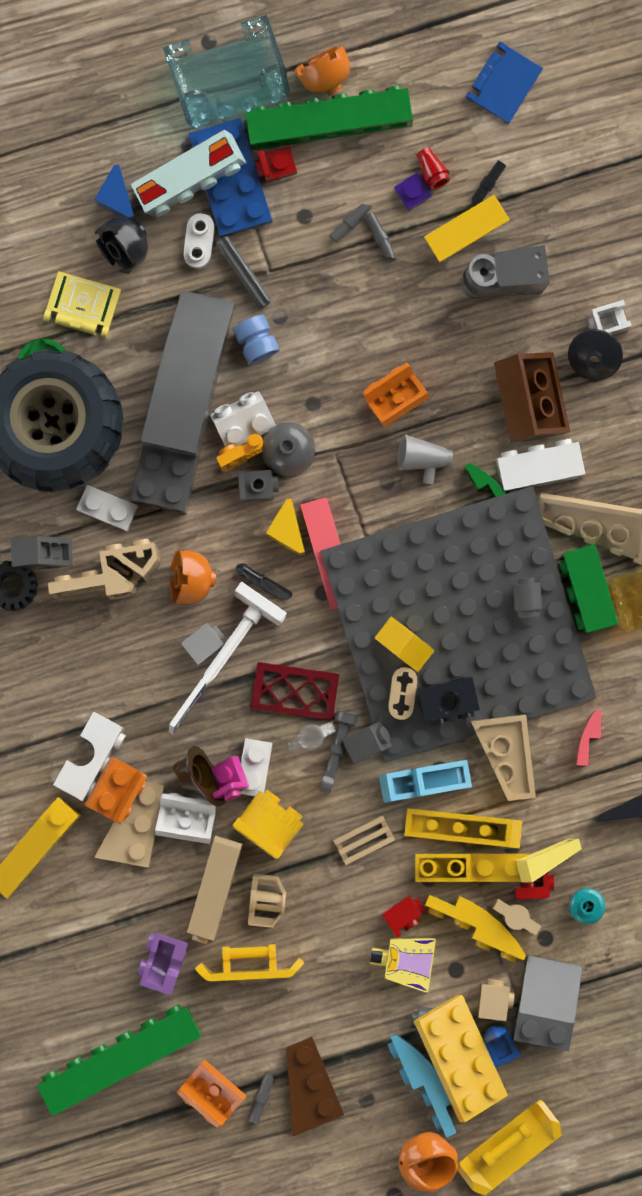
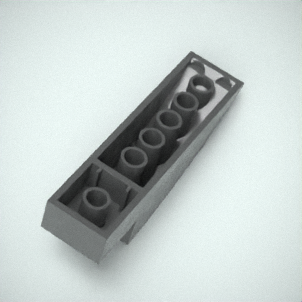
(182, 402)

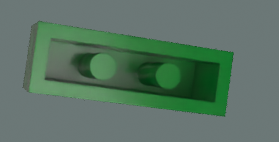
(588, 589)

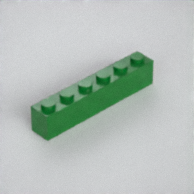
(329, 118)
(120, 1060)

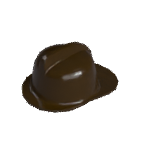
(197, 776)

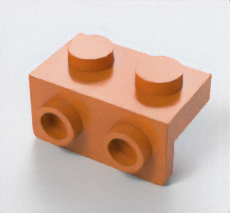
(395, 394)
(211, 1094)

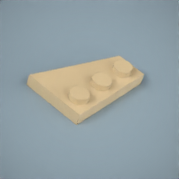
(509, 753)
(135, 836)

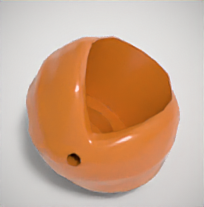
(427, 1162)

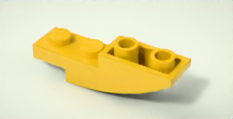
(467, 867)
(487, 930)

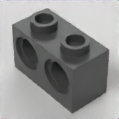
(41, 552)

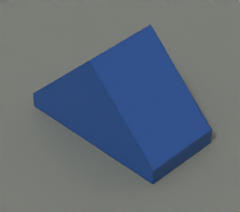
(114, 195)

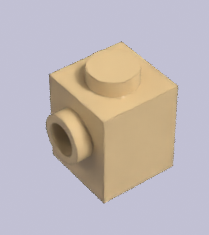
(494, 1000)

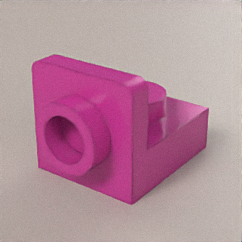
(229, 779)

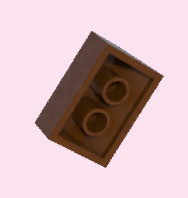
(531, 396)

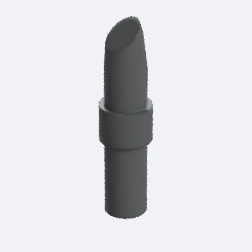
(350, 222)
(380, 236)
(261, 1098)

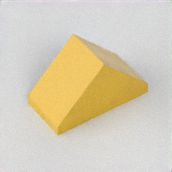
(286, 530)
(404, 644)

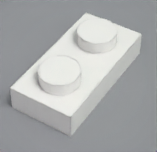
(107, 508)
(255, 765)

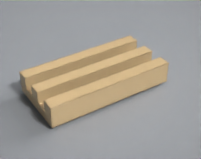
(385, 829)

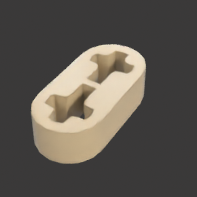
(395, 692)

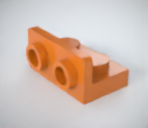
(116, 790)

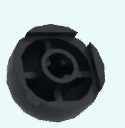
(123, 243)

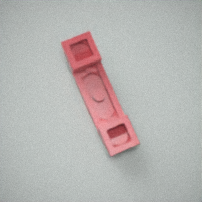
(322, 536)

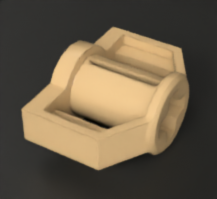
(266, 901)
(516, 916)

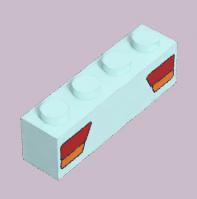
(188, 173)

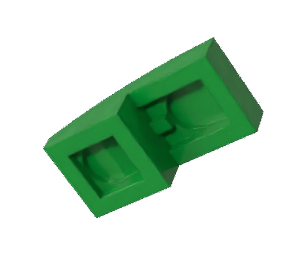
(482, 480)

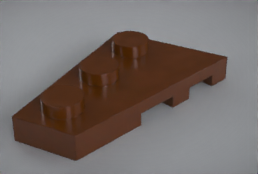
(310, 1088)

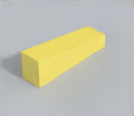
(538, 863)

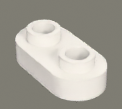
(199, 240)

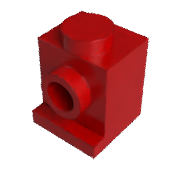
(404, 914)

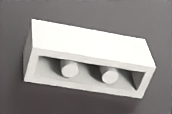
(540, 466)

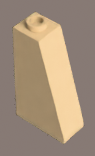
(214, 889)

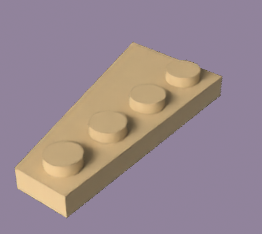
(596, 522)

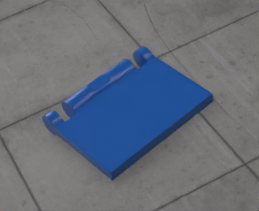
(504, 82)

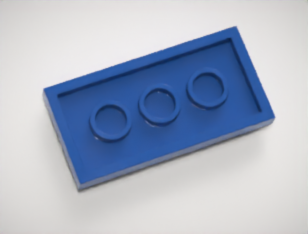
(239, 198)

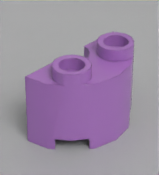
(163, 963)

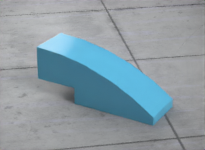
(425, 781)

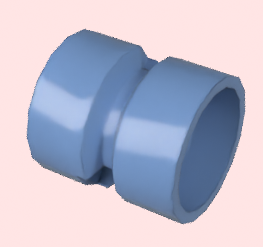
(255, 337)

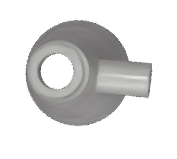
(420, 454)

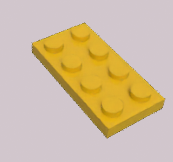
(460, 1058)

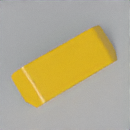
(249, 952)
(510, 1148)

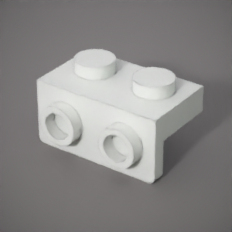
(242, 419)
(185, 818)

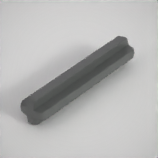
(243, 272)

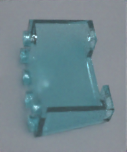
(229, 77)

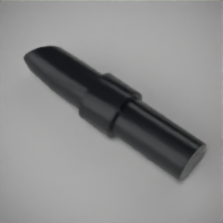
(488, 183)

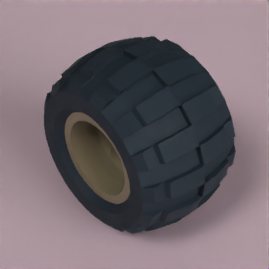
(95, 413)

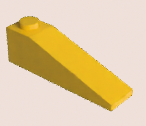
(463, 828)
(36, 845)

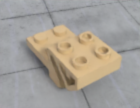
(140, 558)

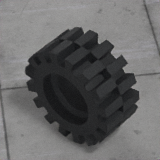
(28, 591)

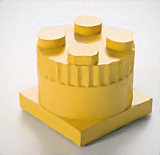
(269, 824)

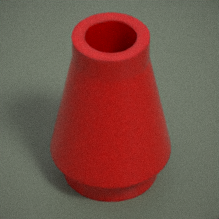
(433, 170)

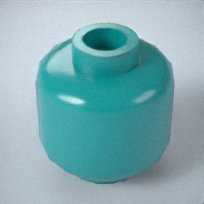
(582, 896)

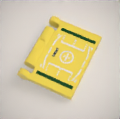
(82, 304)

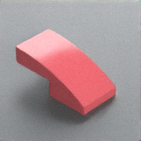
(591, 730)

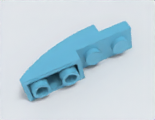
(420, 1072)

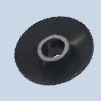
(598, 344)

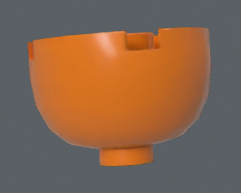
(325, 71)
(191, 577)

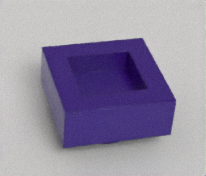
(412, 192)

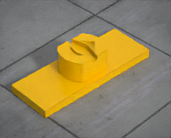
(466, 228)

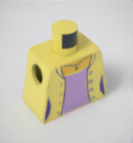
(407, 961)

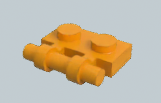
(233, 456)

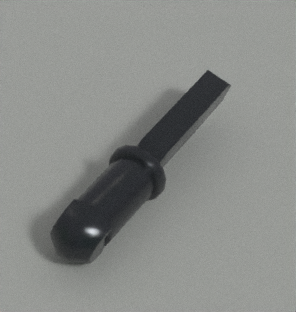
(264, 582)

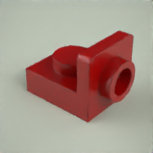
(276, 164)
(530, 890)

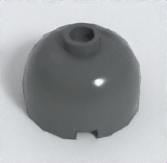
(288, 449)

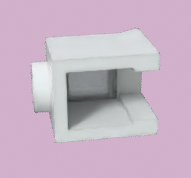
(609, 318)

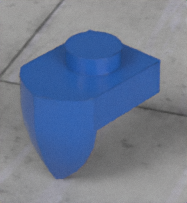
(500, 1045)

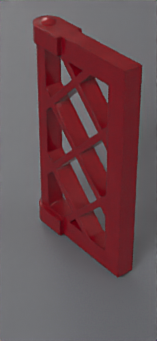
(287, 670)

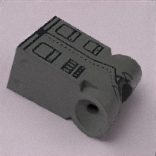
(507, 273)

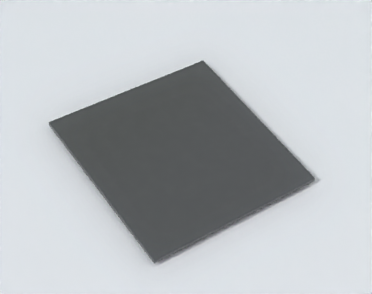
(455, 592)

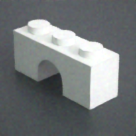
(104, 737)

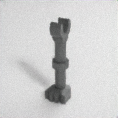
(337, 748)

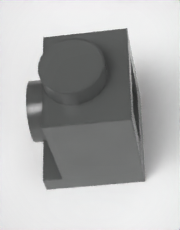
(249, 493)

